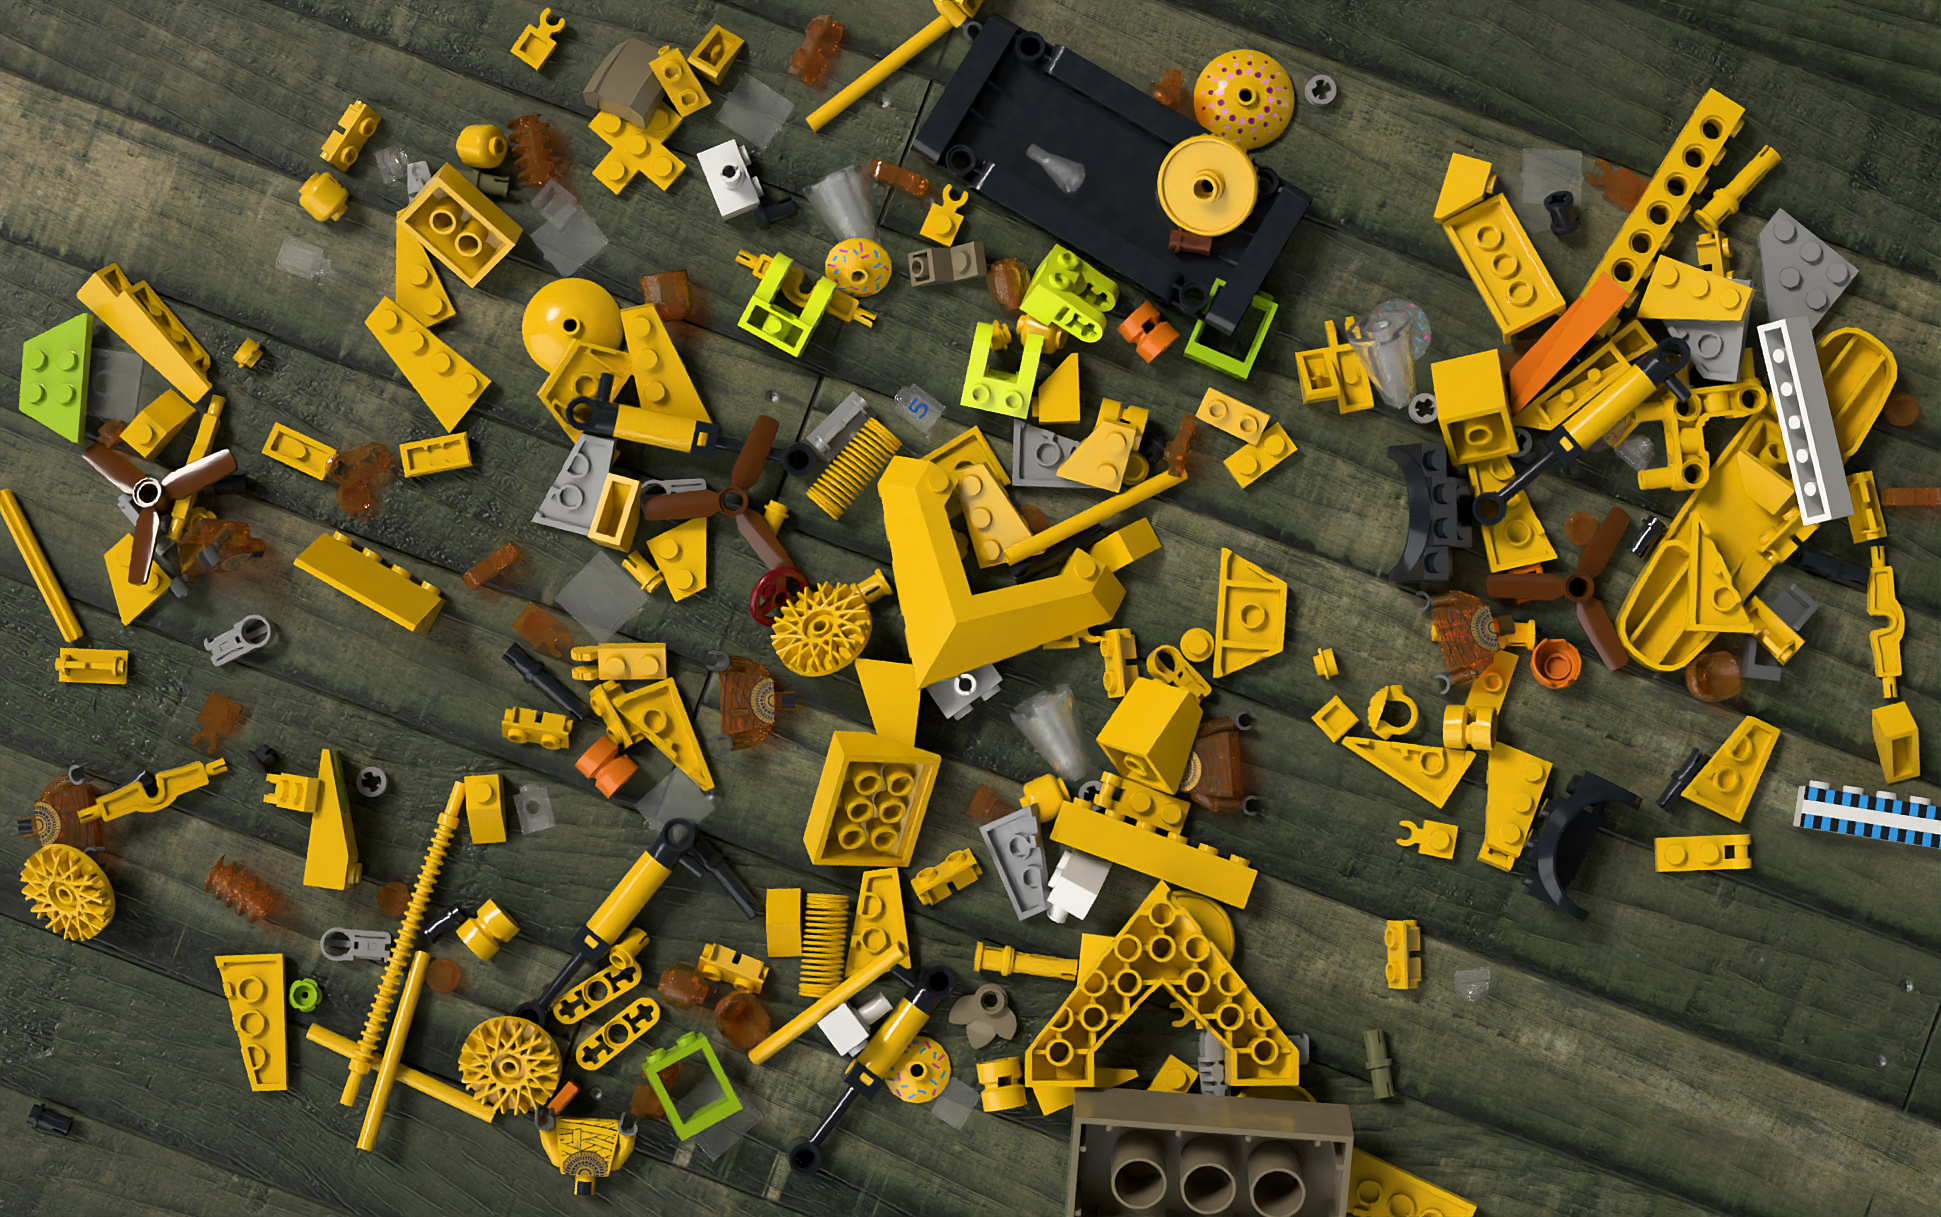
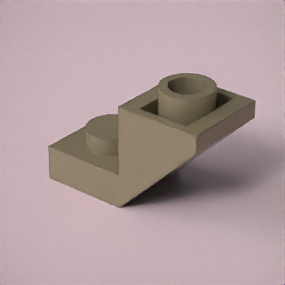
(947, 264)

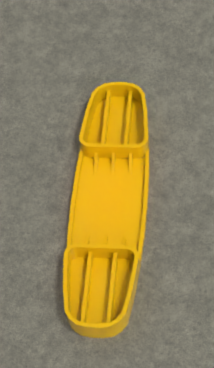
(1653, 618)

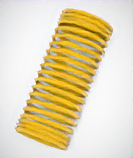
(877, 432)
(831, 903)

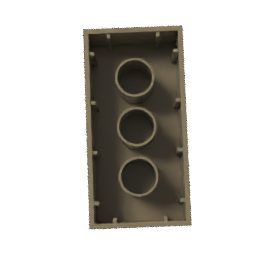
(1206, 1156)

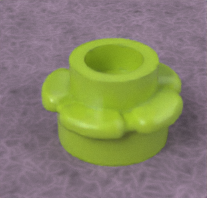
(314, 995)

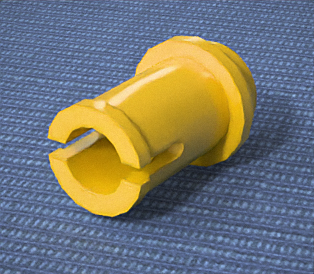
(775, 515)
(643, 572)
(624, 954)

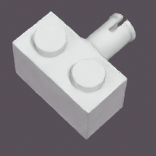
(729, 179)
(957, 693)
(1076, 884)
(850, 1027)

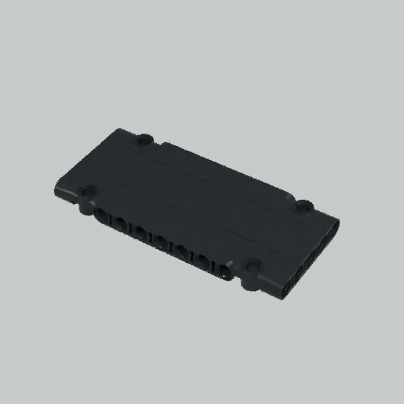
(1121, 136)

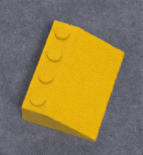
(371, 582)
(869, 801)

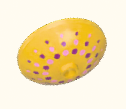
(1250, 122)

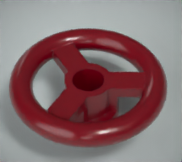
(773, 591)

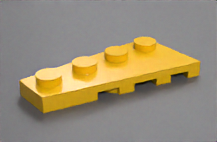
(433, 367)
(1519, 535)
(258, 1006)
(1389, 1191)

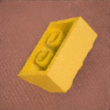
(459, 225)

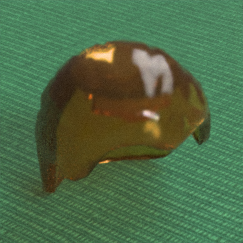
(1713, 676)
(741, 1019)

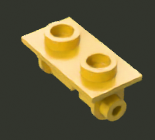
(679, 81)
(343, 149)
(1717, 253)
(1232, 416)
(1868, 518)
(1778, 541)
(1772, 631)
(1115, 648)
(92, 666)
(618, 727)
(551, 733)
(932, 881)
(718, 965)
(1402, 970)

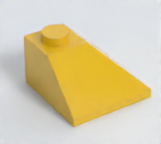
(1766, 466)

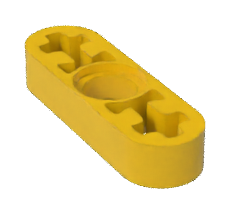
(580, 1011)
(593, 1042)

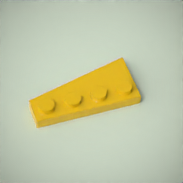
(657, 367)

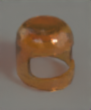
(669, 293)

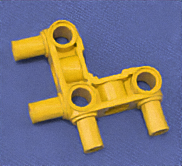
(1685, 433)

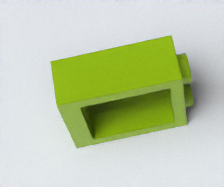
(1222, 362)
(706, 1115)

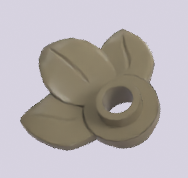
(983, 1020)

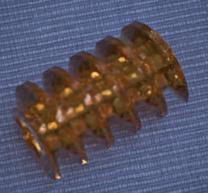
(531, 150)
(239, 891)

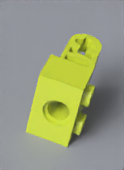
(1061, 291)
(776, 323)
(996, 389)

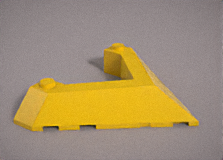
(946, 624)
(1168, 950)

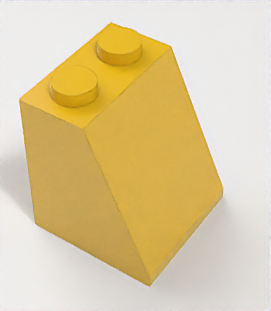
(1474, 407)
(891, 698)
(1152, 734)

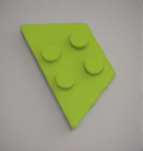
(58, 377)

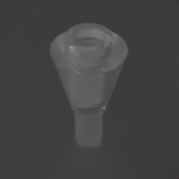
(1064, 172)

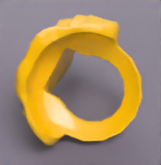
(1376, 707)

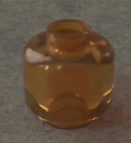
(1008, 282)
(682, 986)

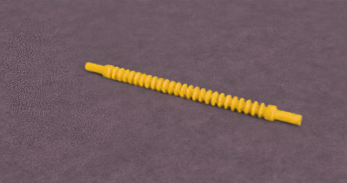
(359, 1066)

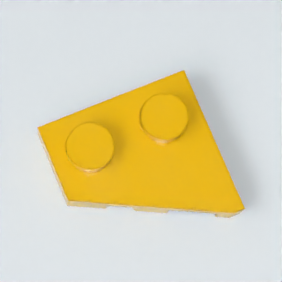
(1101, 456)
(682, 557)
(133, 599)

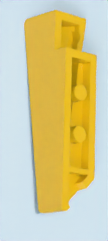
(149, 329)
(1586, 378)

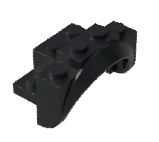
(1437, 514)
(1566, 837)

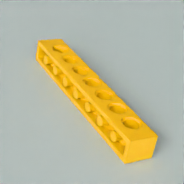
(1712, 109)

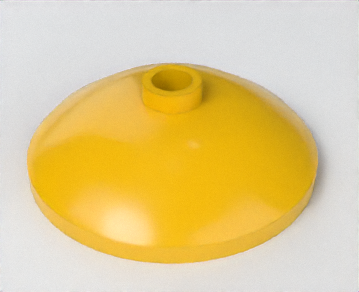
(564, 300)

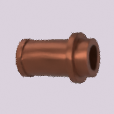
(1189, 242)

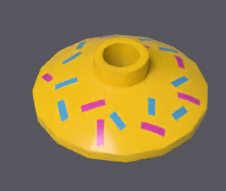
(861, 256)
(932, 1081)

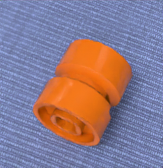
(1157, 340)
(606, 766)

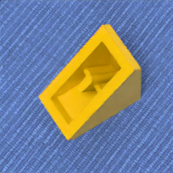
(715, 54)
(1317, 376)
(1126, 545)
(784, 922)

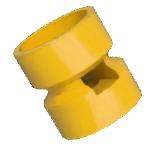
(1135, 415)
(1470, 727)
(488, 930)
(1003, 1096)

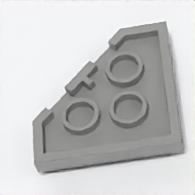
(1799, 271)
(1714, 345)

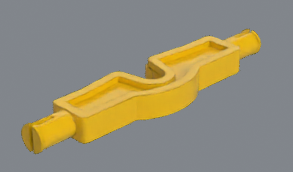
(839, 306)
(201, 449)
(1886, 640)
(134, 796)

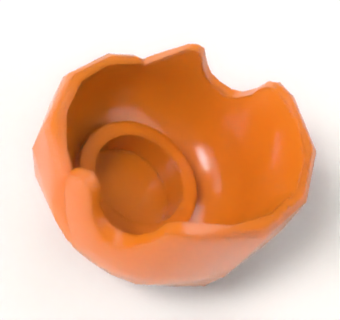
(1556, 663)

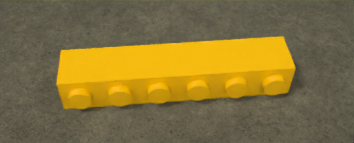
(1154, 854)

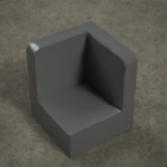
(1793, 606)
(1758, 662)

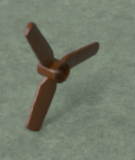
(174, 487)
(707, 502)
(1589, 611)

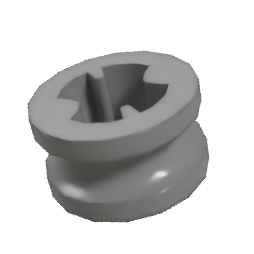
(1329, 96)
(1420, 399)
(1526, 446)
(1097, 784)
(368, 791)

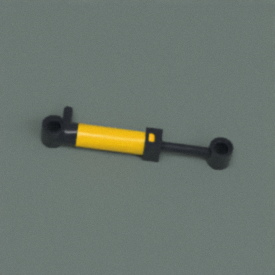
(1596, 419)
(620, 908)

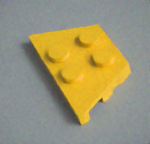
(1248, 614)

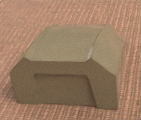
(627, 83)

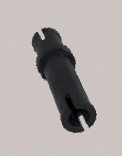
(1056, 553)
(549, 685)
(727, 877)

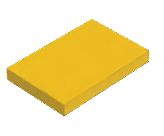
(962, 452)

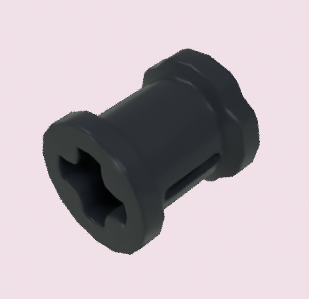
(1562, 212)

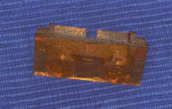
(819, 36)
(1168, 89)
(645, 1101)

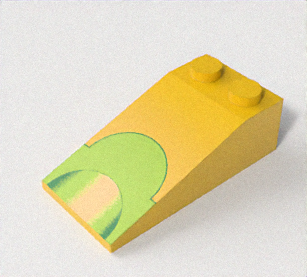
(332, 841)

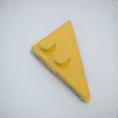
(417, 282)
(1711, 597)
(663, 721)
(1423, 769)

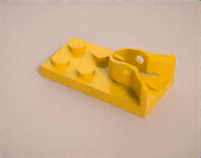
(1504, 266)

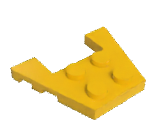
(579, 375)

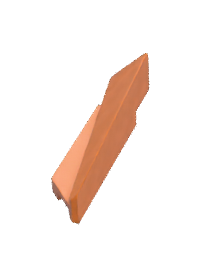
(1564, 340)

